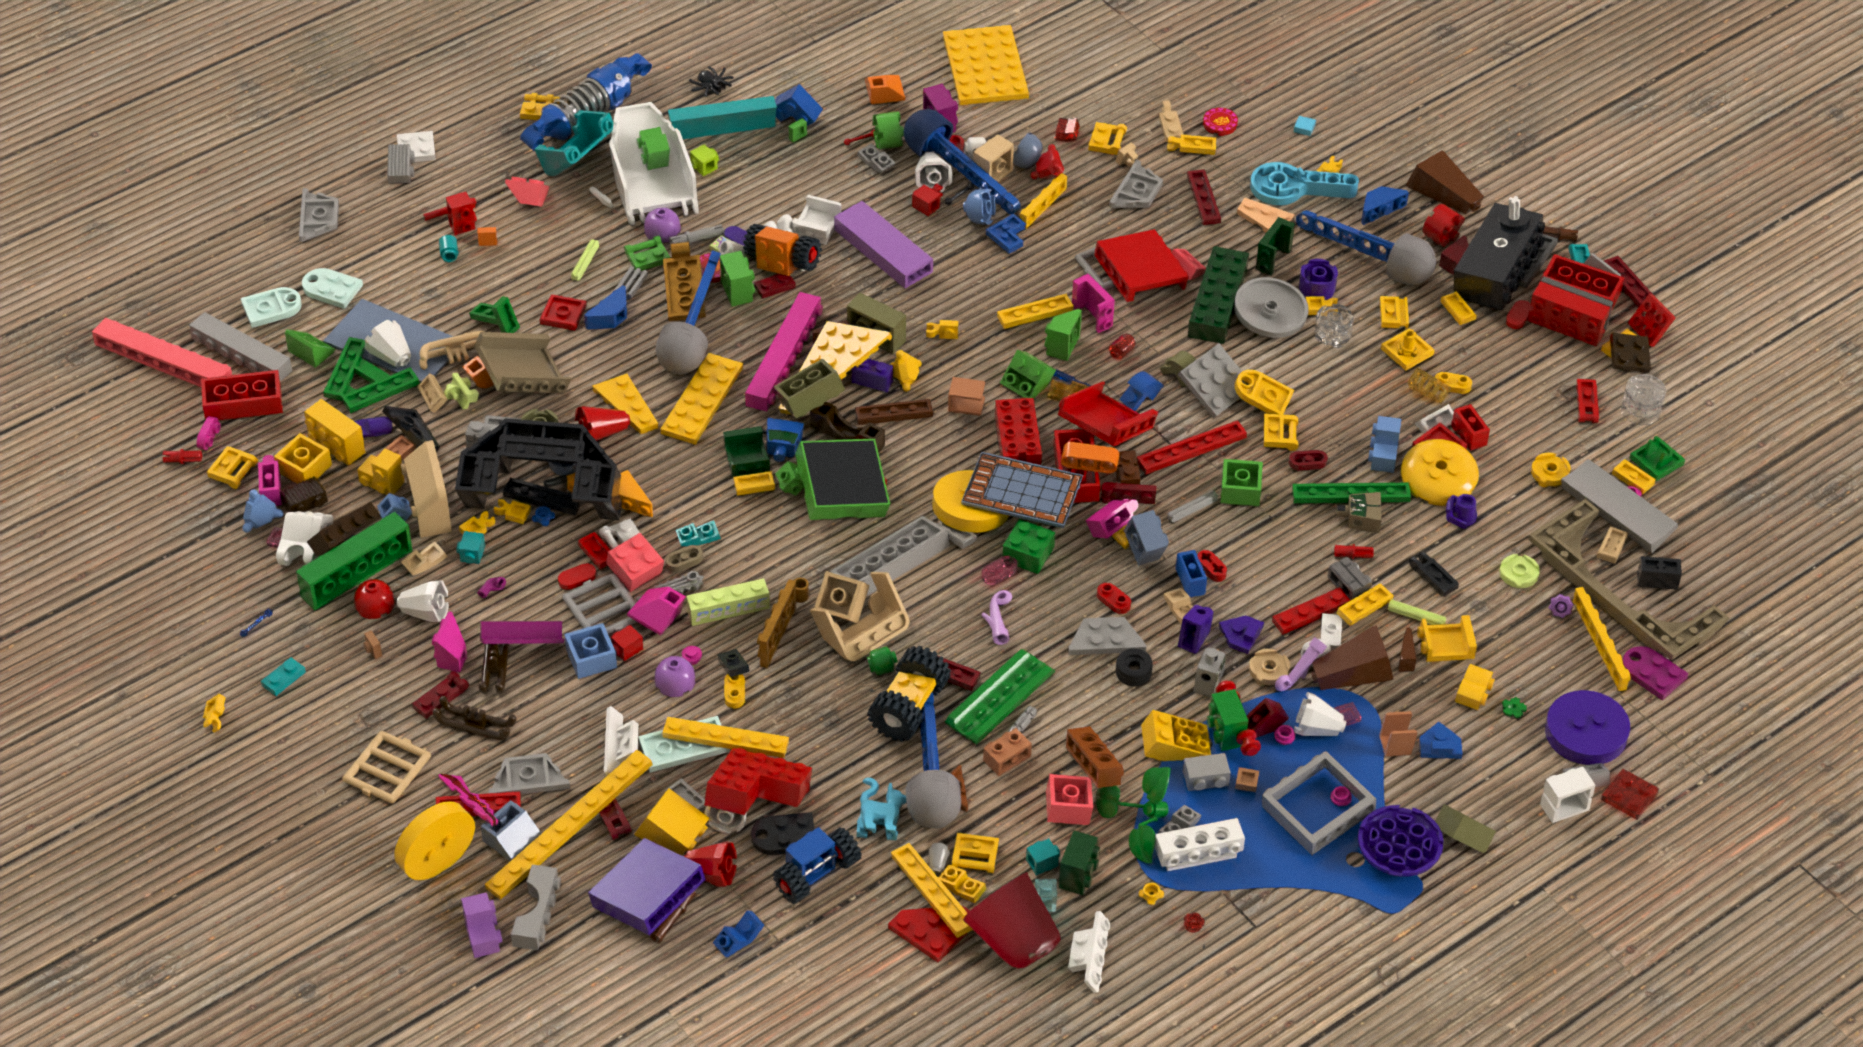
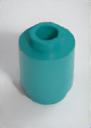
(448, 248)

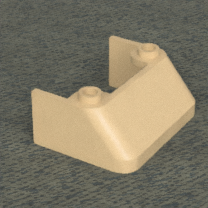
(428, 490)
(872, 631)

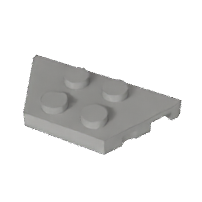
(1137, 188)
(318, 215)
(1105, 637)
(529, 775)

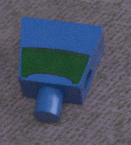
(783, 438)

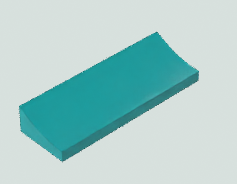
(724, 117)

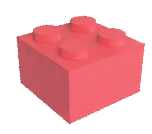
(635, 562)
(1069, 799)

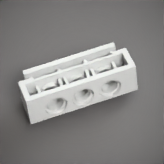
(1200, 841)

